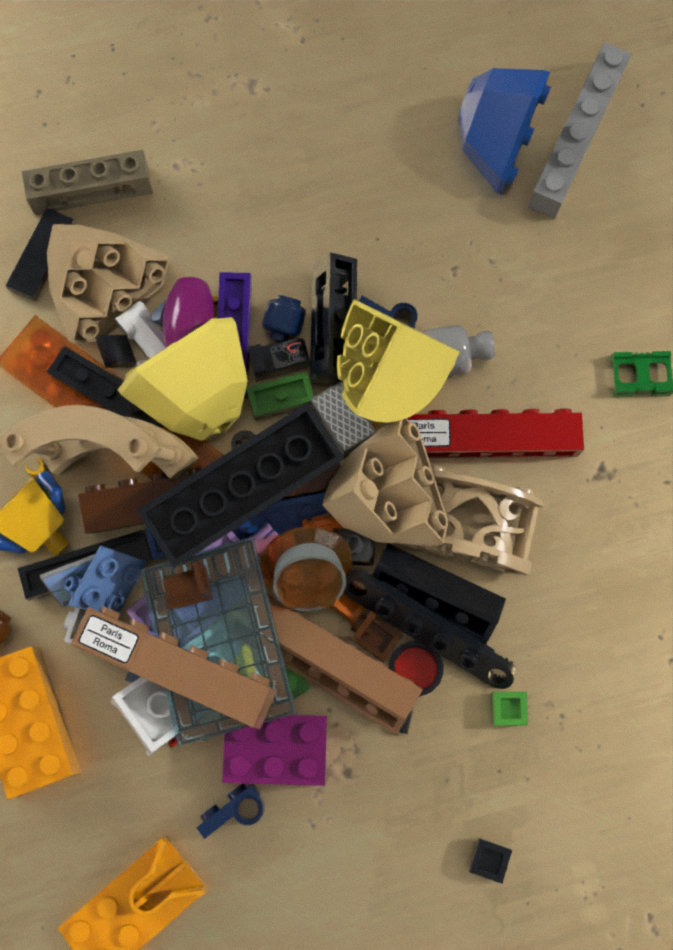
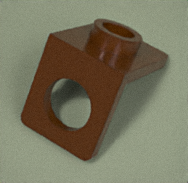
(188, 587)

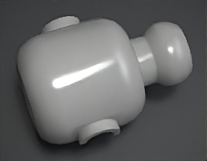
(470, 348)

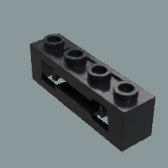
(329, 313)

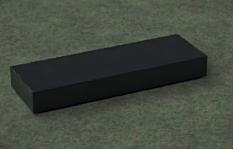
(32, 266)

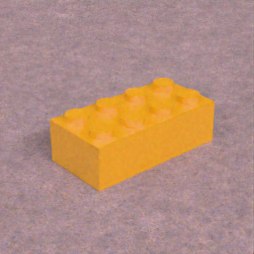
(32, 728)

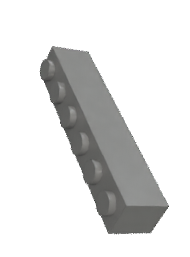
(579, 130)

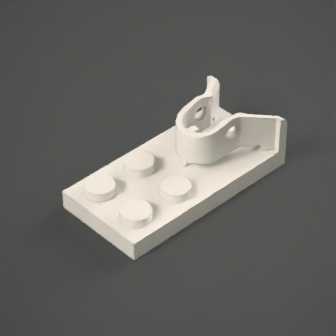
(147, 712)

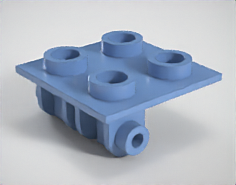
(105, 581)

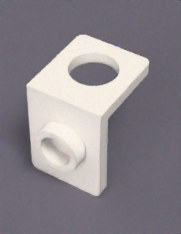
(72, 623)

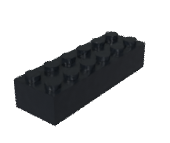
(240, 485)

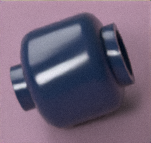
(283, 318)

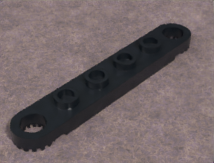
(429, 629)

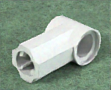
(138, 326)

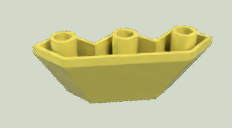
(194, 382)

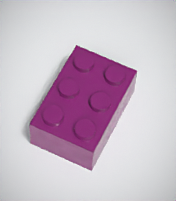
(279, 753)

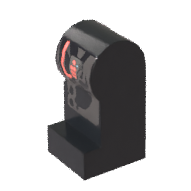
(278, 358)

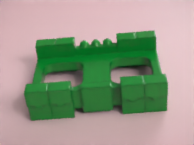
(643, 382)

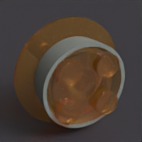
(307, 567)

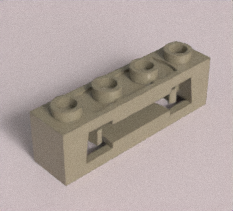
(87, 181)

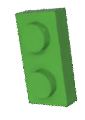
(280, 395)

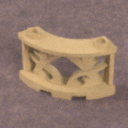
(500, 555)

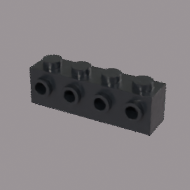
(441, 591)

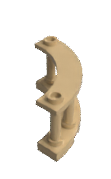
(74, 431)

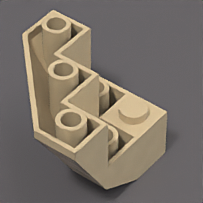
(98, 277)
(389, 489)

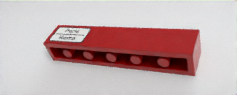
(501, 434)

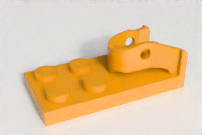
(136, 902)

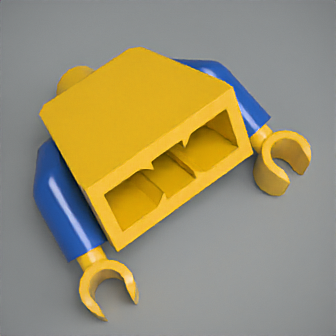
(34, 515)

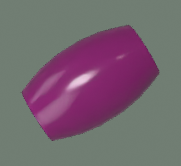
(186, 308)

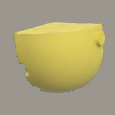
(389, 365)

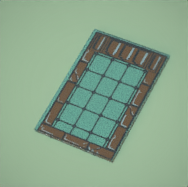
(230, 626)

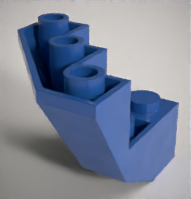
(498, 120)

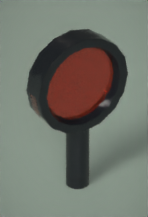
(419, 665)

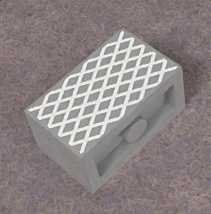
(340, 421)

